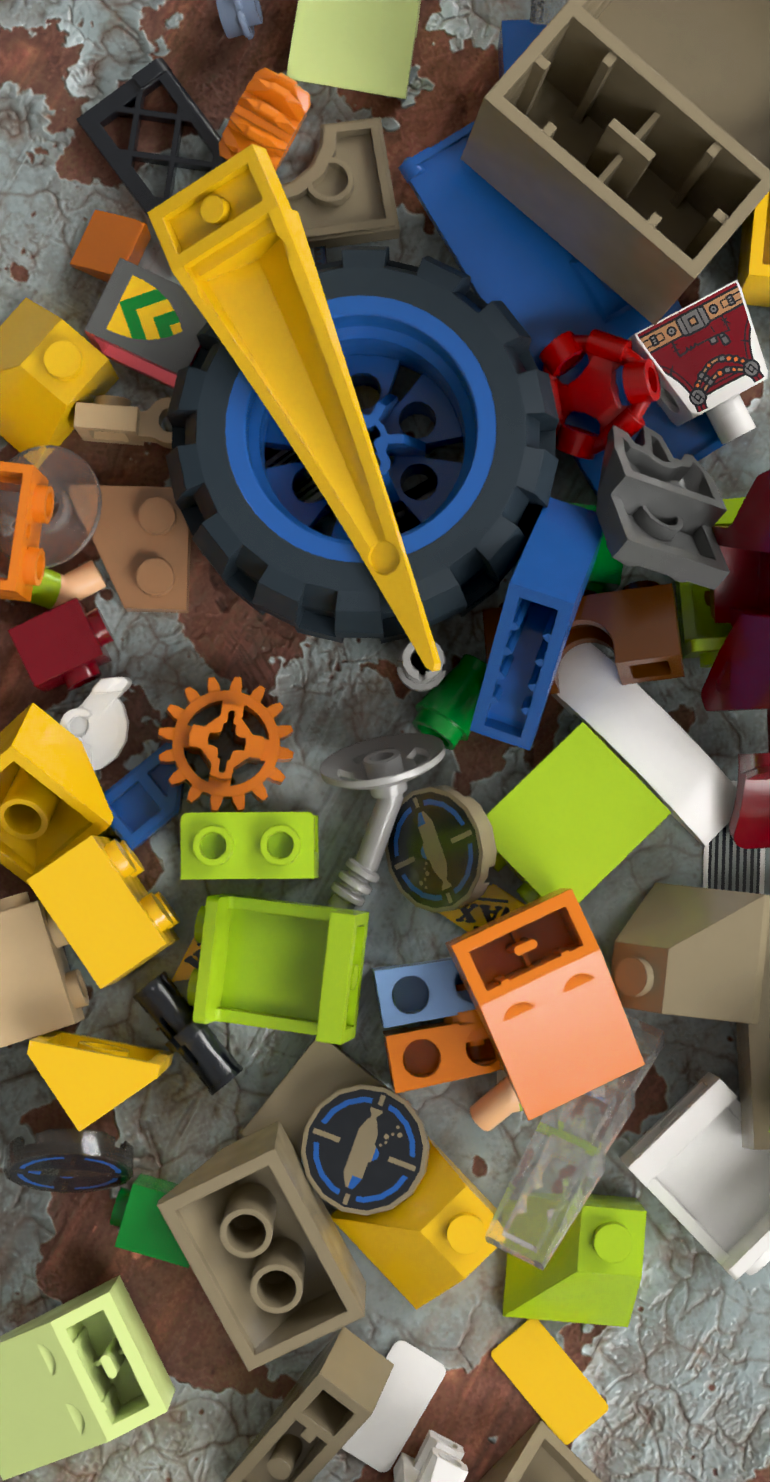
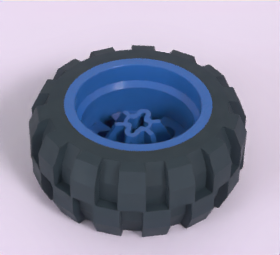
(473, 387)

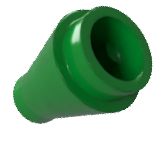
(451, 705)

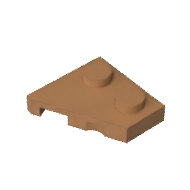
(145, 548)

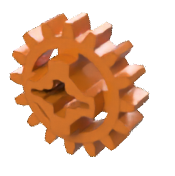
(196, 737)

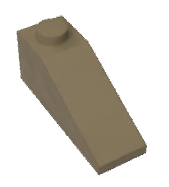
(317, 1414)

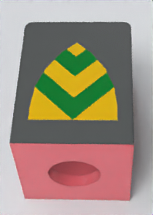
(146, 323)

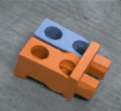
(433, 1051)

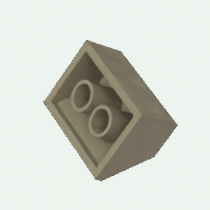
(264, 1247)

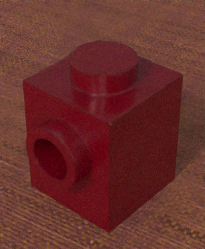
(63, 646)

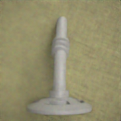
(383, 768)

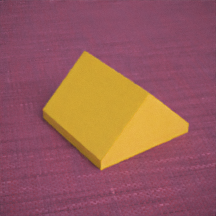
(93, 1072)

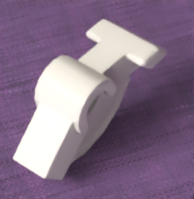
(101, 721)

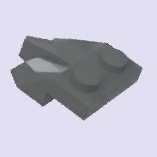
(660, 509)

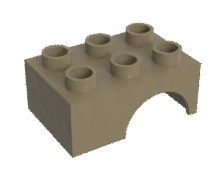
(635, 136)

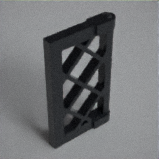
(119, 105)

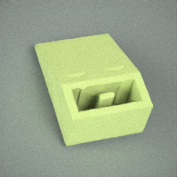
(77, 1379)

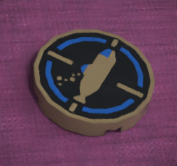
(441, 849)
(365, 1149)

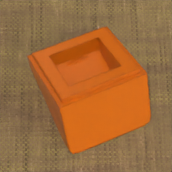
(108, 240)

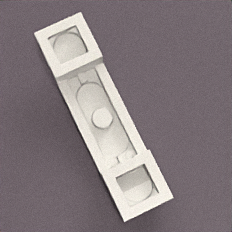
(647, 741)

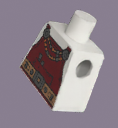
(706, 361)

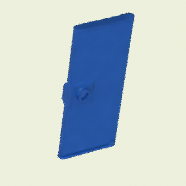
(536, 281)

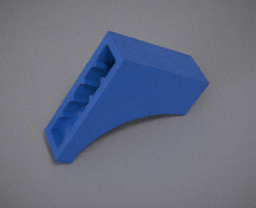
(536, 622)

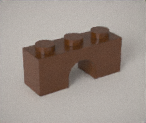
(632, 622)

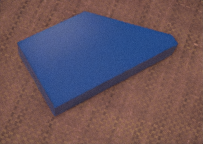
(144, 800)

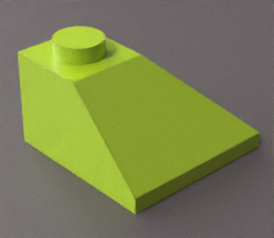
(590, 1273)

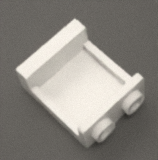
(706, 1177)

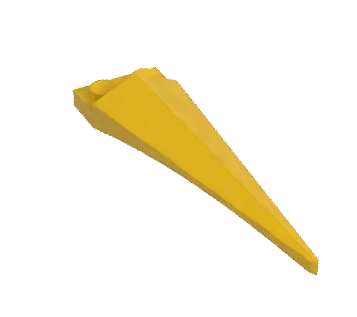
(259, 290)

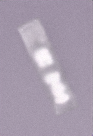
(567, 1161)

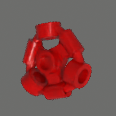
(596, 388)

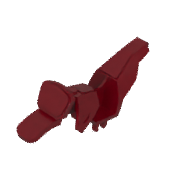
(742, 666)

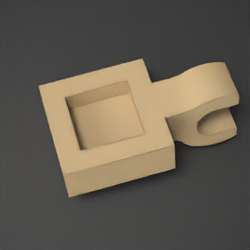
(116, 421)

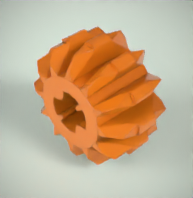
(266, 116)

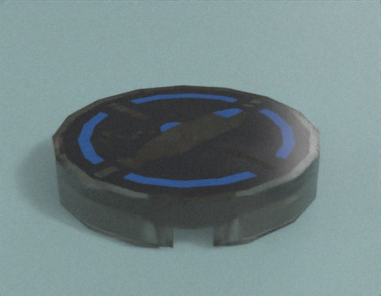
(69, 1161)

